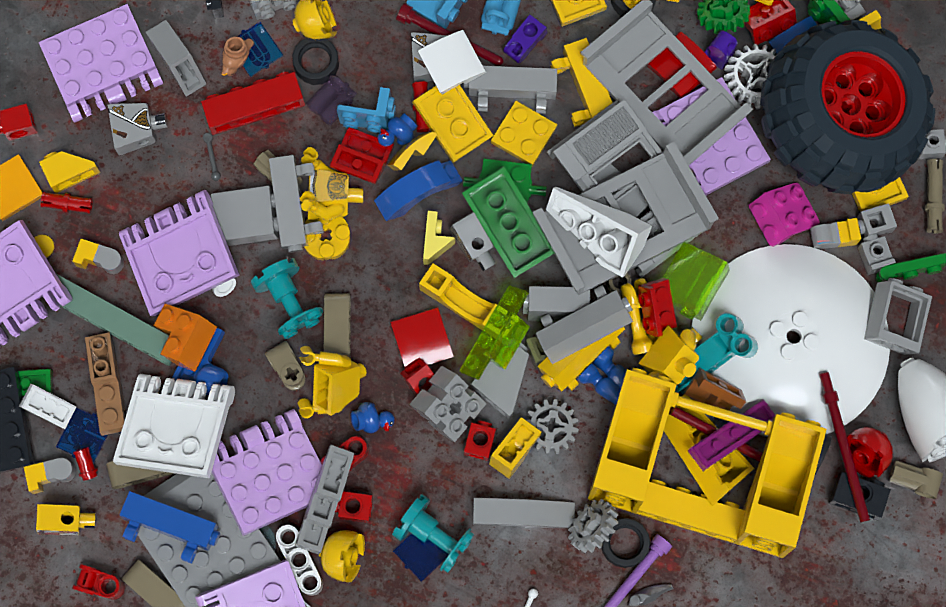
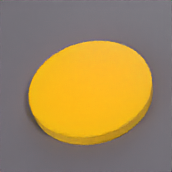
(46, 244)

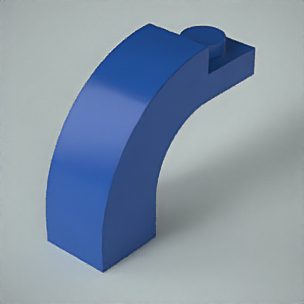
(415, 187)

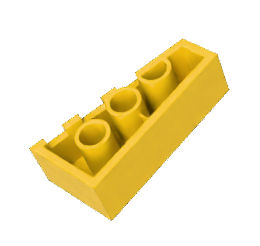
(718, 478)

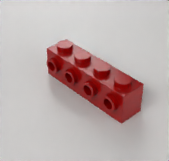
(253, 102)

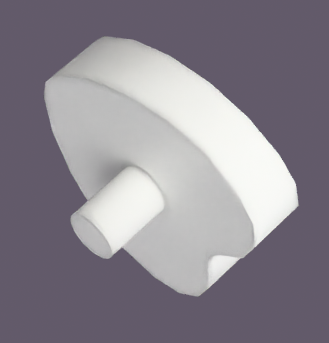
(225, 288)

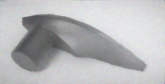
(648, 595)

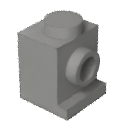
(934, 151)
(881, 216)
(872, 262)

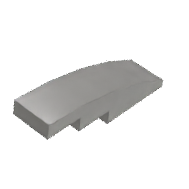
(324, 499)
(523, 513)

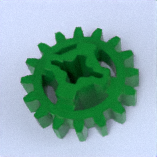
(723, 14)

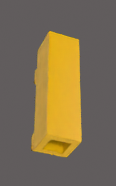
(591, 91)
(566, 370)

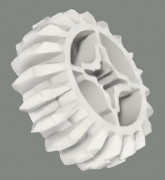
(748, 70)

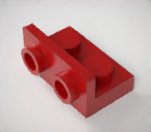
(770, 20)
(656, 306)

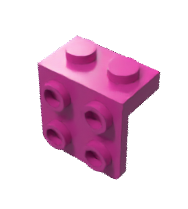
(783, 213)

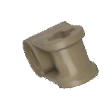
(285, 363)

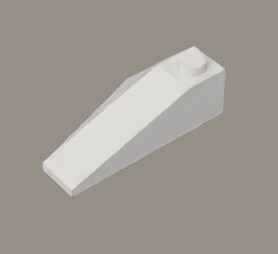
(607, 232)

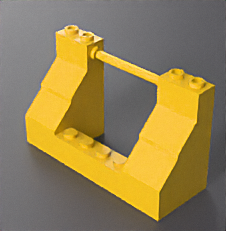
(779, 488)

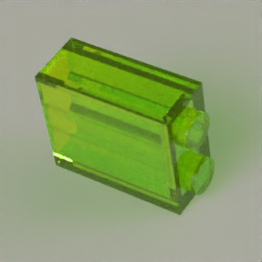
(695, 280)

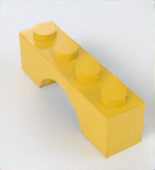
(454, 296)

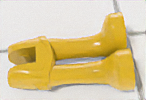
(641, 342)

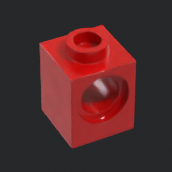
(17, 122)
(415, 373)
(476, 451)
(364, 512)

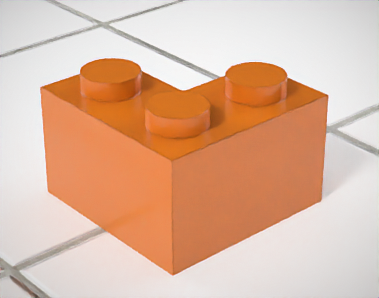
(187, 337)

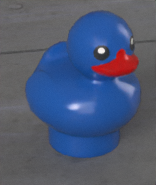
(399, 127)
(368, 420)

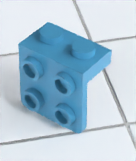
(438, 11)
(370, 119)

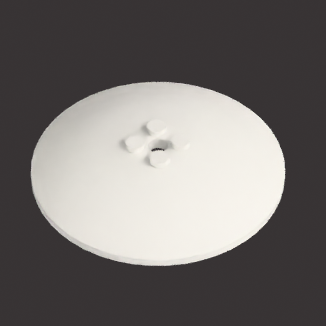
(828, 308)

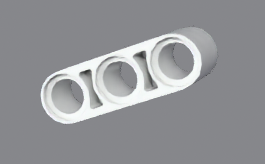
(300, 573)

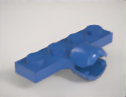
(206, 371)

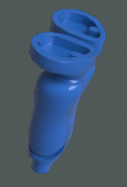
(606, 387)

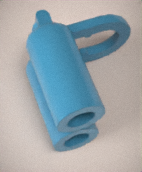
(499, 15)

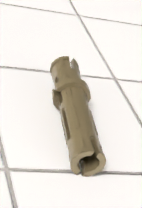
(935, 196)

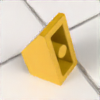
(66, 170)

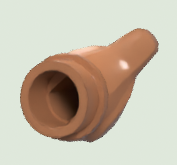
(235, 54)

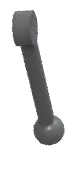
(207, 137)

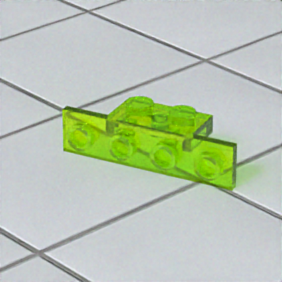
(500, 335)

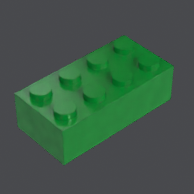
(508, 222)

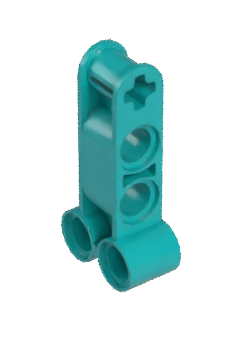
(720, 348)

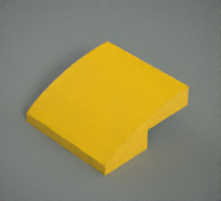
(417, 147)

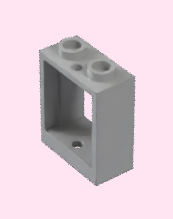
(916, 321)

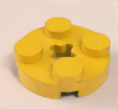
(329, 249)

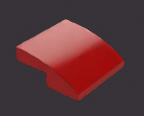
(667, 65)
(361, 156)
(422, 337)

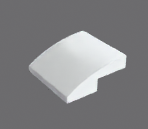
(451, 61)

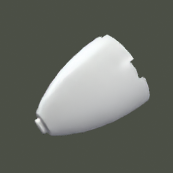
(924, 407)

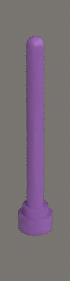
(658, 548)

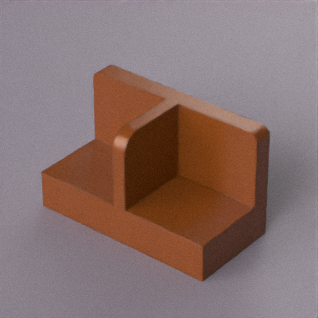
(714, 391)

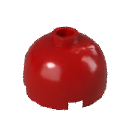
(870, 451)

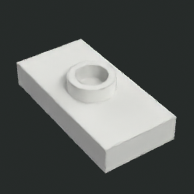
(47, 406)

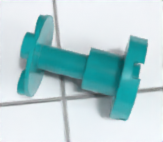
(279, 283)
(425, 528)

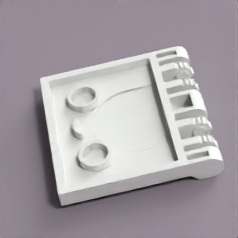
(173, 428)

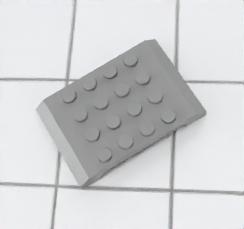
(227, 561)

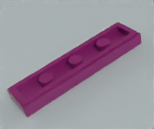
(729, 437)

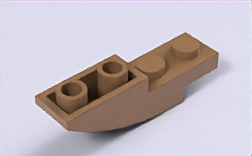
(106, 383)

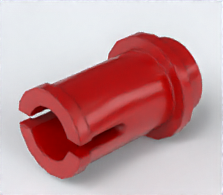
(85, 464)

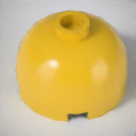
(314, 19)
(341, 554)

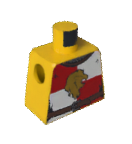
(51, 517)

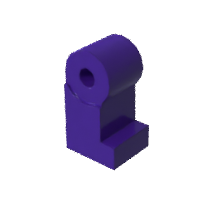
(525, 39)
(721, 49)

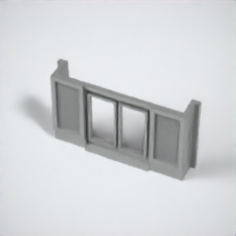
(634, 44)
(597, 146)
(670, 194)

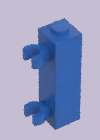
(170, 522)

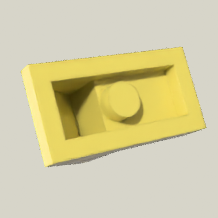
(435, 245)

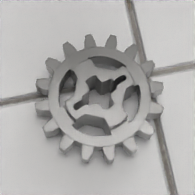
(563, 428)
(593, 526)

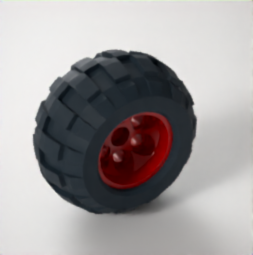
(813, 116)

